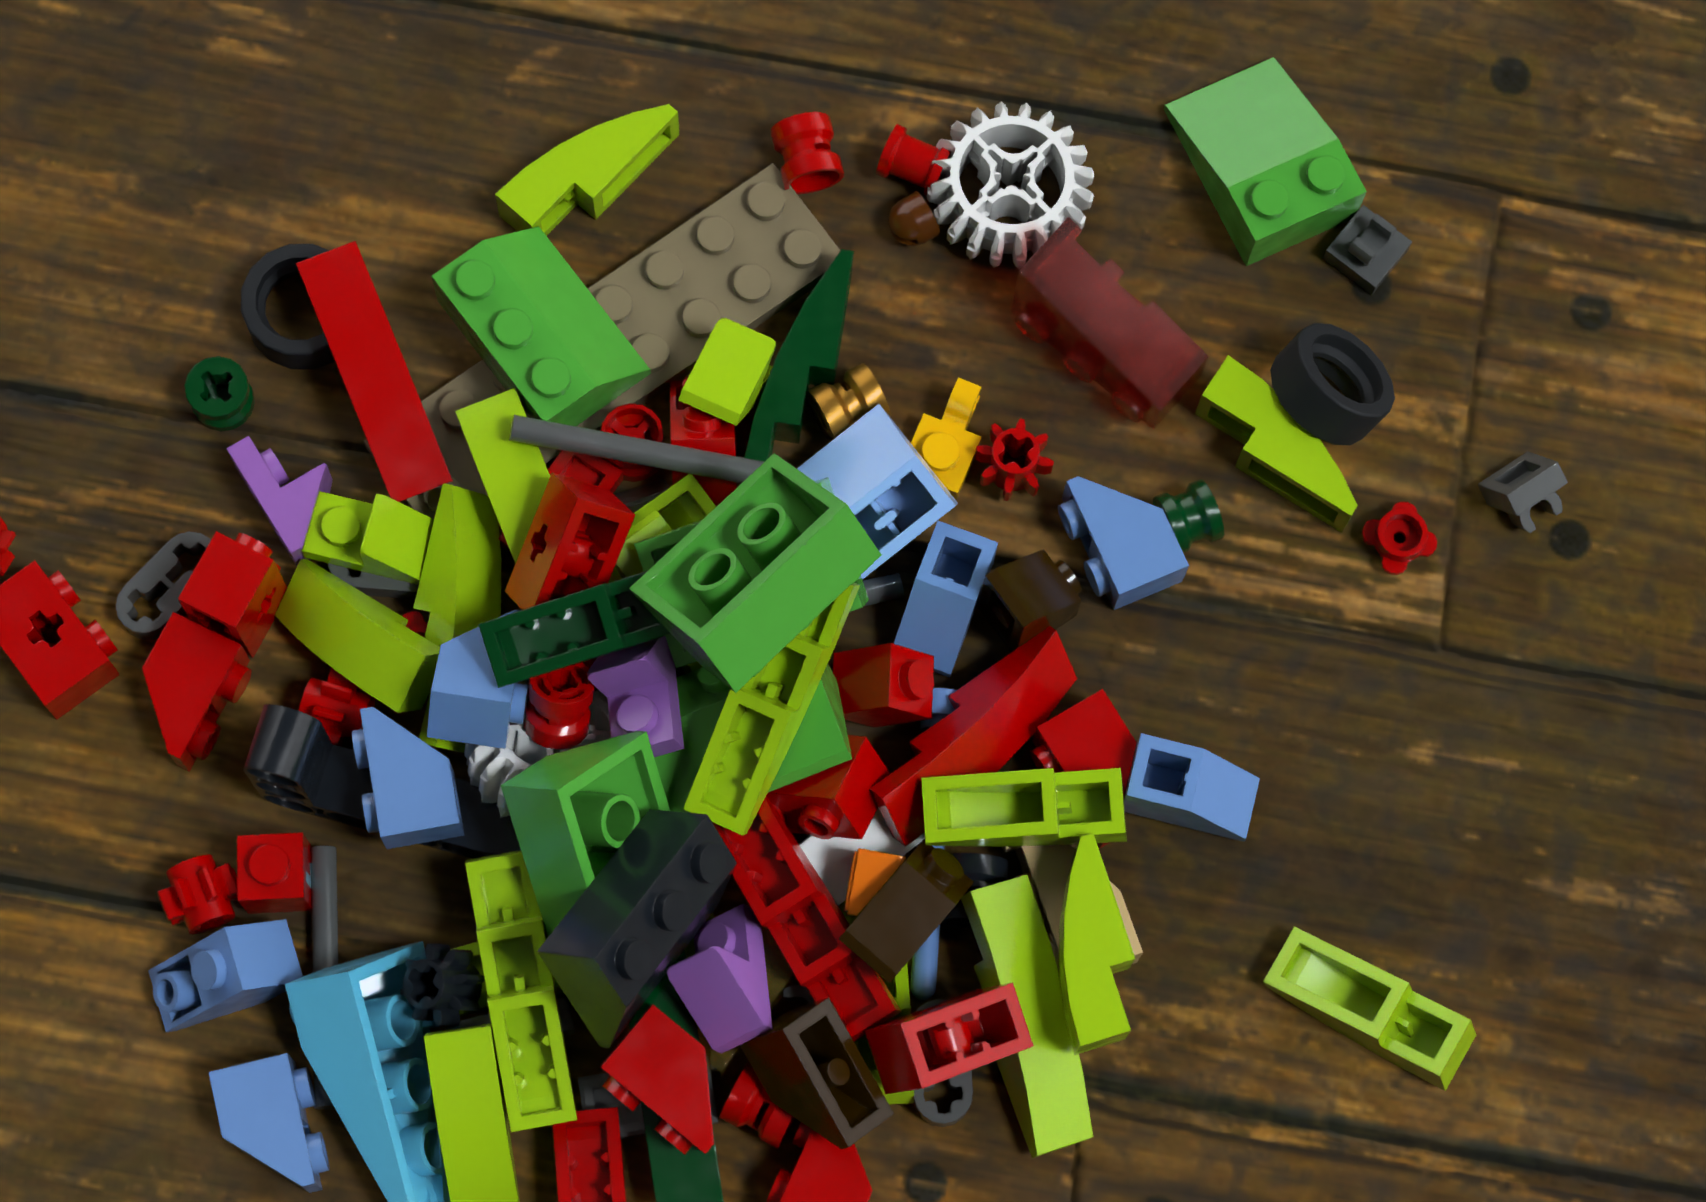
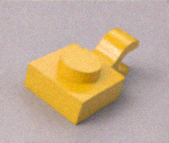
(945, 442)

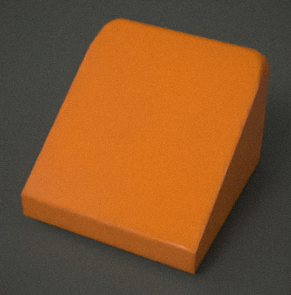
(867, 876)

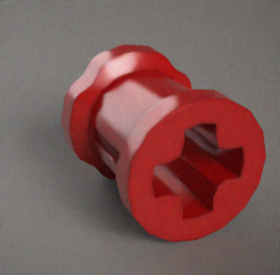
(911, 159)

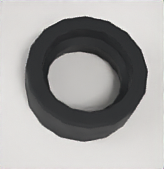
(261, 279)
(1314, 401)

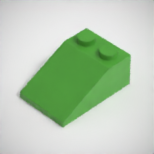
(1266, 160)

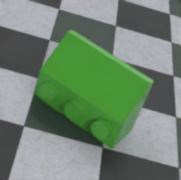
(538, 327)
(756, 571)
(816, 746)
(577, 813)

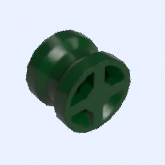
(226, 406)
(1192, 514)

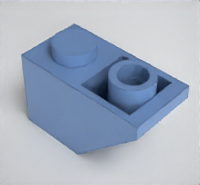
(1125, 539)
(946, 594)
(466, 697)
(411, 784)
(1190, 788)
(225, 973)
(265, 1117)

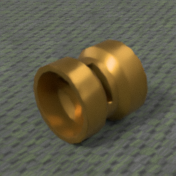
(846, 402)

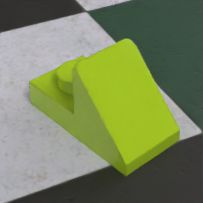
(730, 372)
(369, 537)

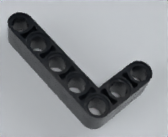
(303, 771)

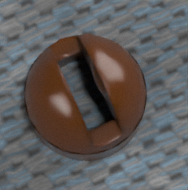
(913, 221)

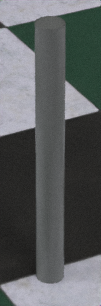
(631, 449)
(324, 928)

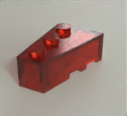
(1104, 329)

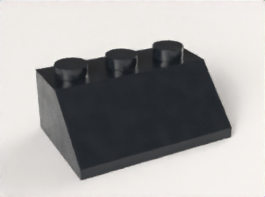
(638, 918)

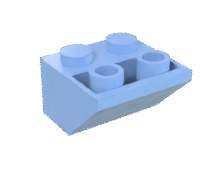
(881, 482)

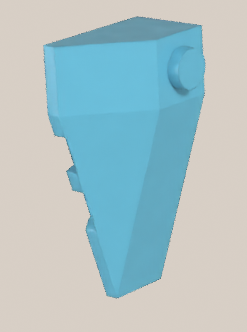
(375, 1068)

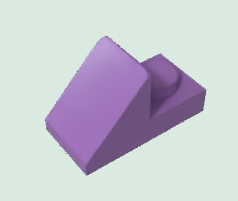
(285, 507)
(642, 693)
(726, 980)

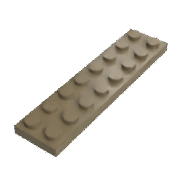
(729, 261)

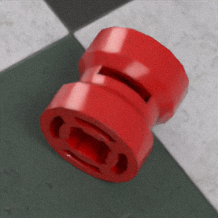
(807, 152)
(637, 422)
(559, 707)
(746, 1107)

